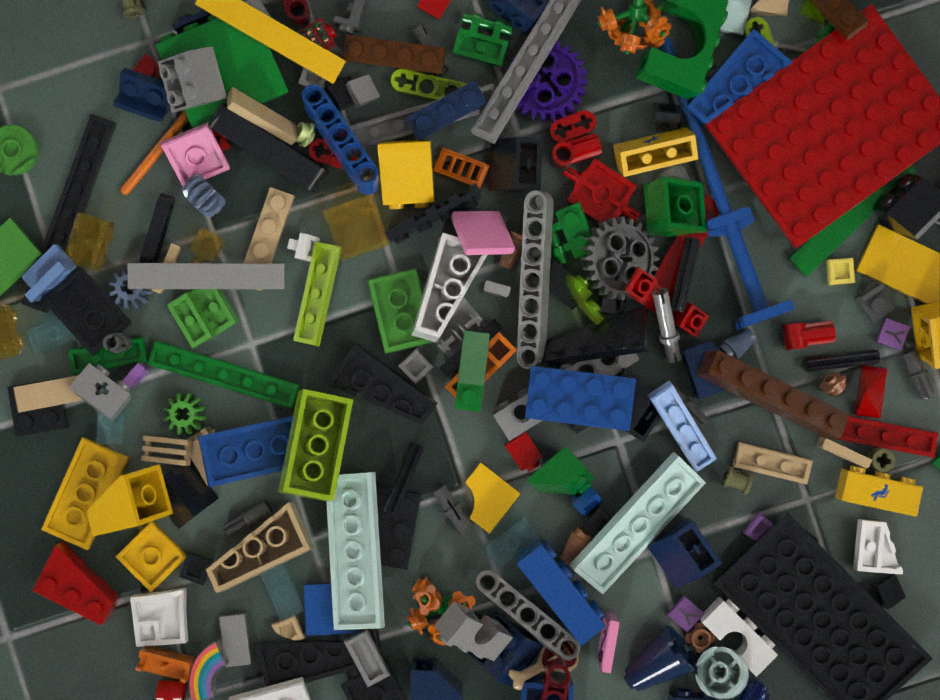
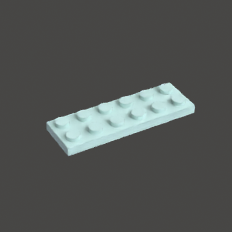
(637, 523)
(355, 553)

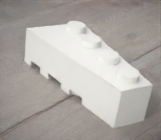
(445, 287)

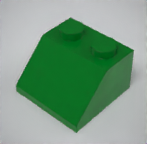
(674, 207)
(562, 475)

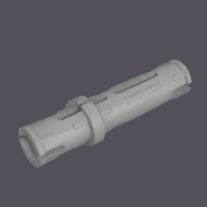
(669, 336)

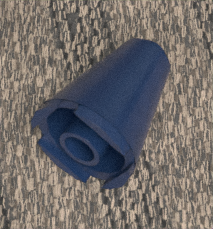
(660, 661)

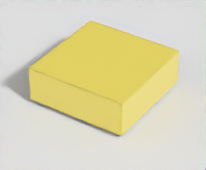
(840, 271)

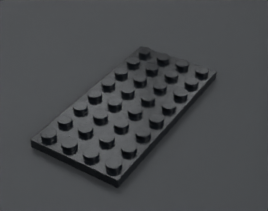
(821, 616)

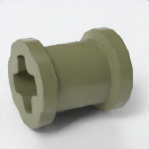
(132, 8)
(886, 465)
(737, 480)

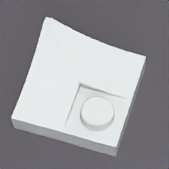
(160, 617)

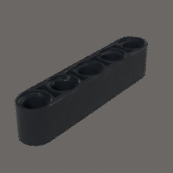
(269, 148)

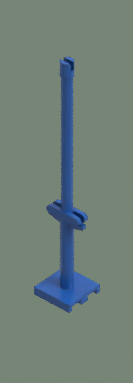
(729, 223)

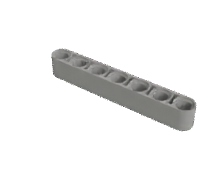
(542, 269)

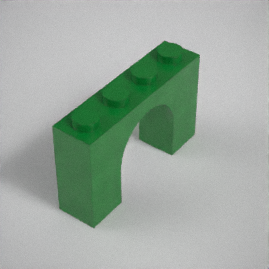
(688, 75)

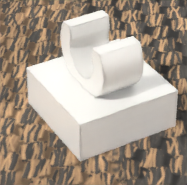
(303, 246)

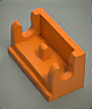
(165, 663)

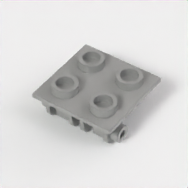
(463, 319)

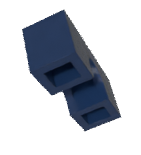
(446, 110)

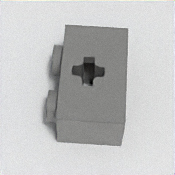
(86, 387)

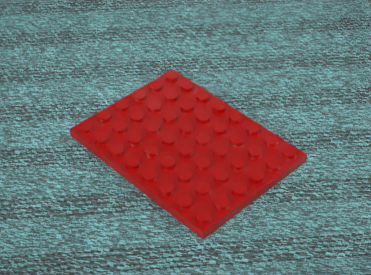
(831, 128)

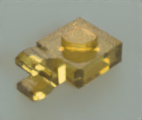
(206, 246)

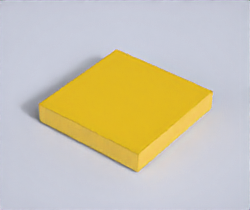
(152, 556)

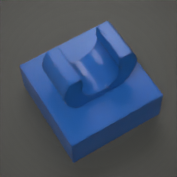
(586, 502)

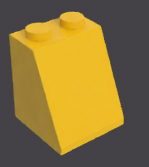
(406, 173)
(927, 332)
(131, 502)

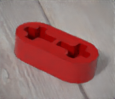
(570, 121)
(325, 159)

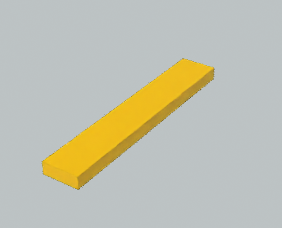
(275, 36)

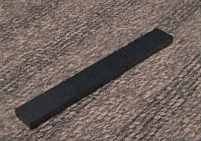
(77, 188)

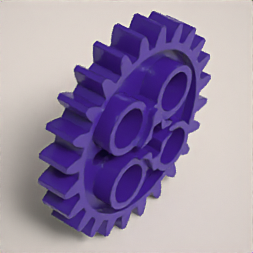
(564, 67)

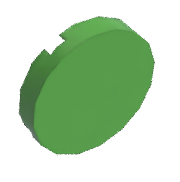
(17, 150)

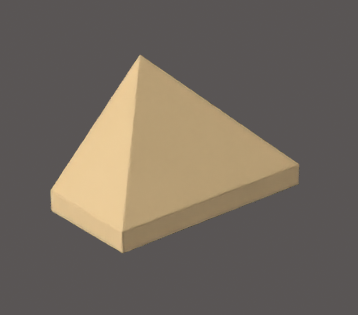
(770, 8)

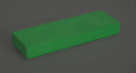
(80, 357)

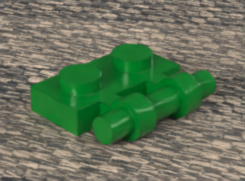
(479, 46)
(575, 227)

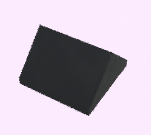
(187, 493)

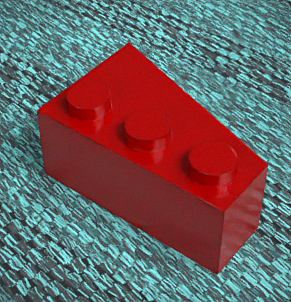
(75, 586)

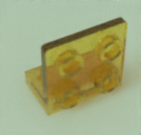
(356, 227)

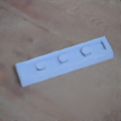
(682, 426)

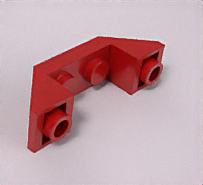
(641, 288)

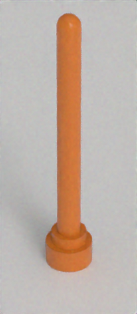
(154, 154)

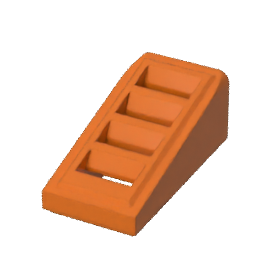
(464, 159)

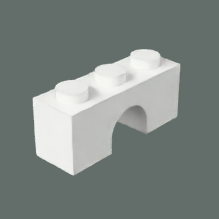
(723, 618)

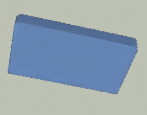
(47, 272)

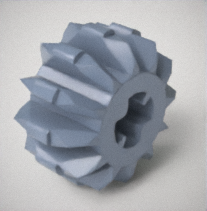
(203, 195)
(125, 297)

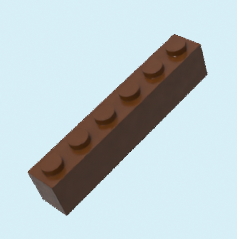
(772, 394)

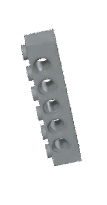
(514, 426)

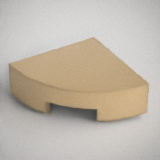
(289, 628)

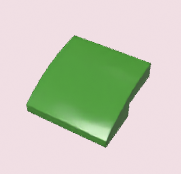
(202, 314)

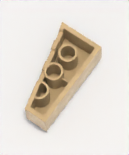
(268, 546)

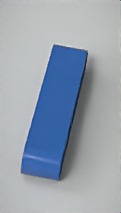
(343, 149)

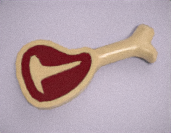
(543, 659)

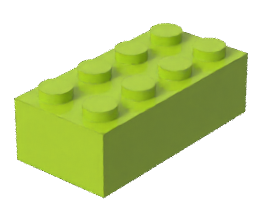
(315, 445)

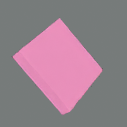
(195, 153)
(482, 232)
(607, 642)

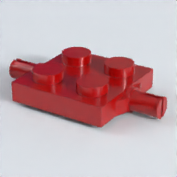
(601, 192)

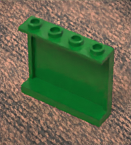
(240, 59)

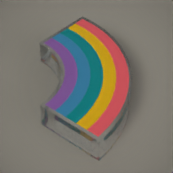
(205, 671)

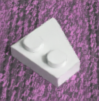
(874, 548)

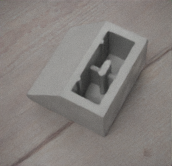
(192, 79)

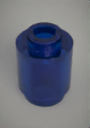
(755, 691)

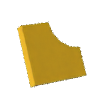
(491, 497)

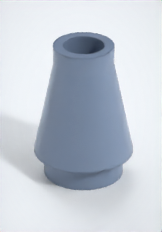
(738, 344)

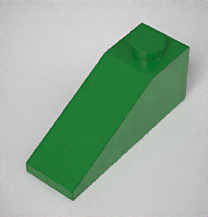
(472, 371)

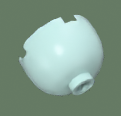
(721, 673)

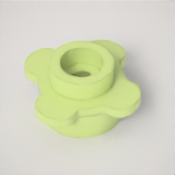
(305, 133)

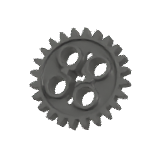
(601, 252)

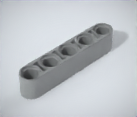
(540, 618)

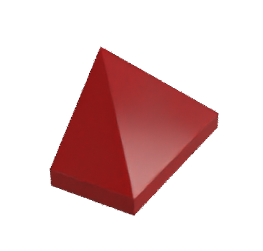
(870, 391)

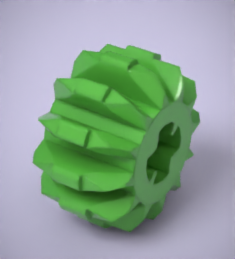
(184, 403)

